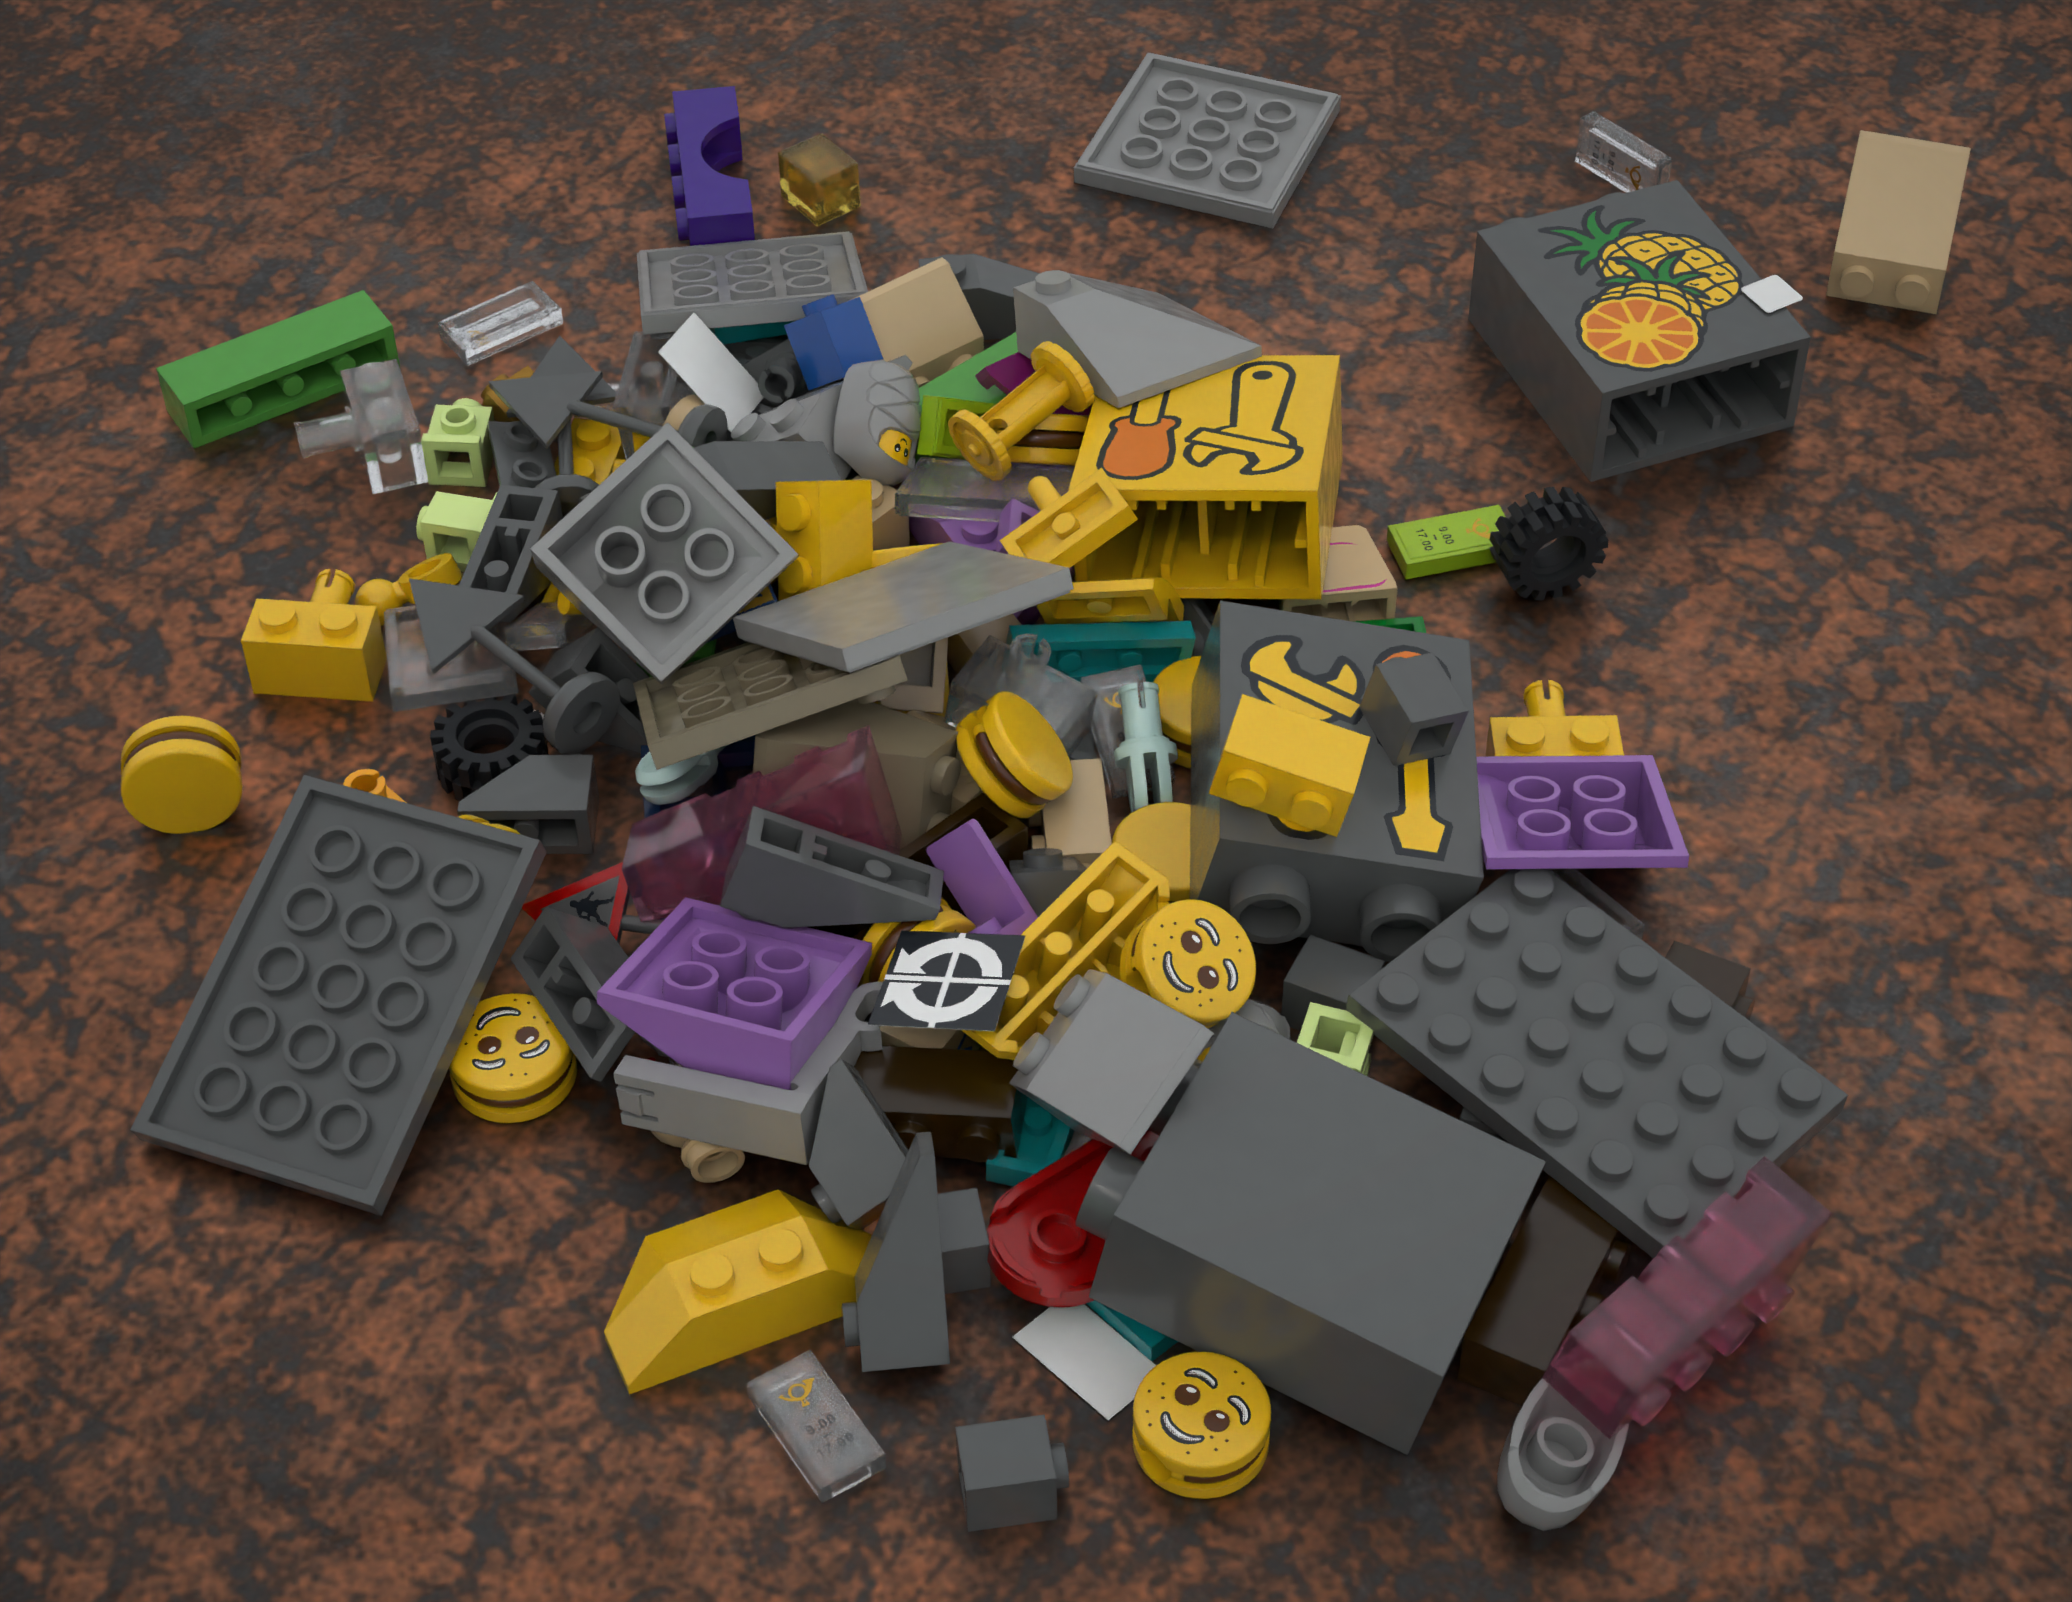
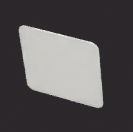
(1771, 293)

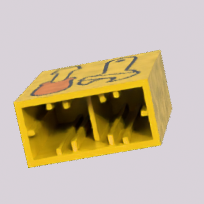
(1224, 480)

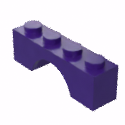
(700, 141)

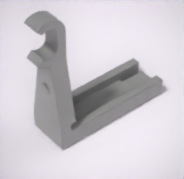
(744, 1112)

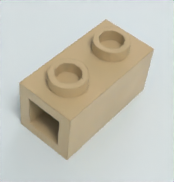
(1078, 818)

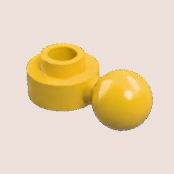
(391, 595)

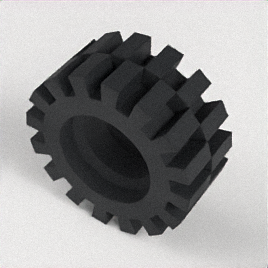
(1538, 522)
(478, 726)

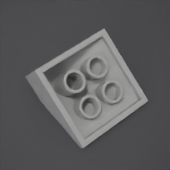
(1124, 336)
(662, 554)

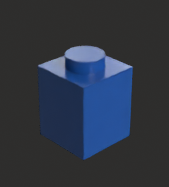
(831, 339)

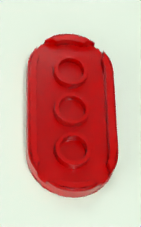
(1034, 1231)

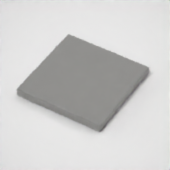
(1208, 139)
(745, 280)
(902, 605)

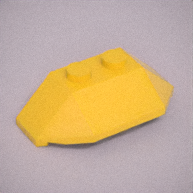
(1075, 934)
(730, 1286)

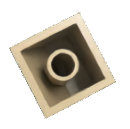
(1898, 222)

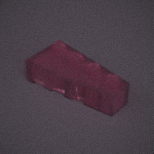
(692, 843)
(1689, 1303)

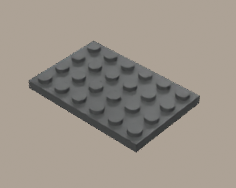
(340, 993)
(1594, 1055)

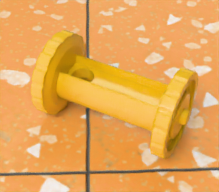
(1055, 383)

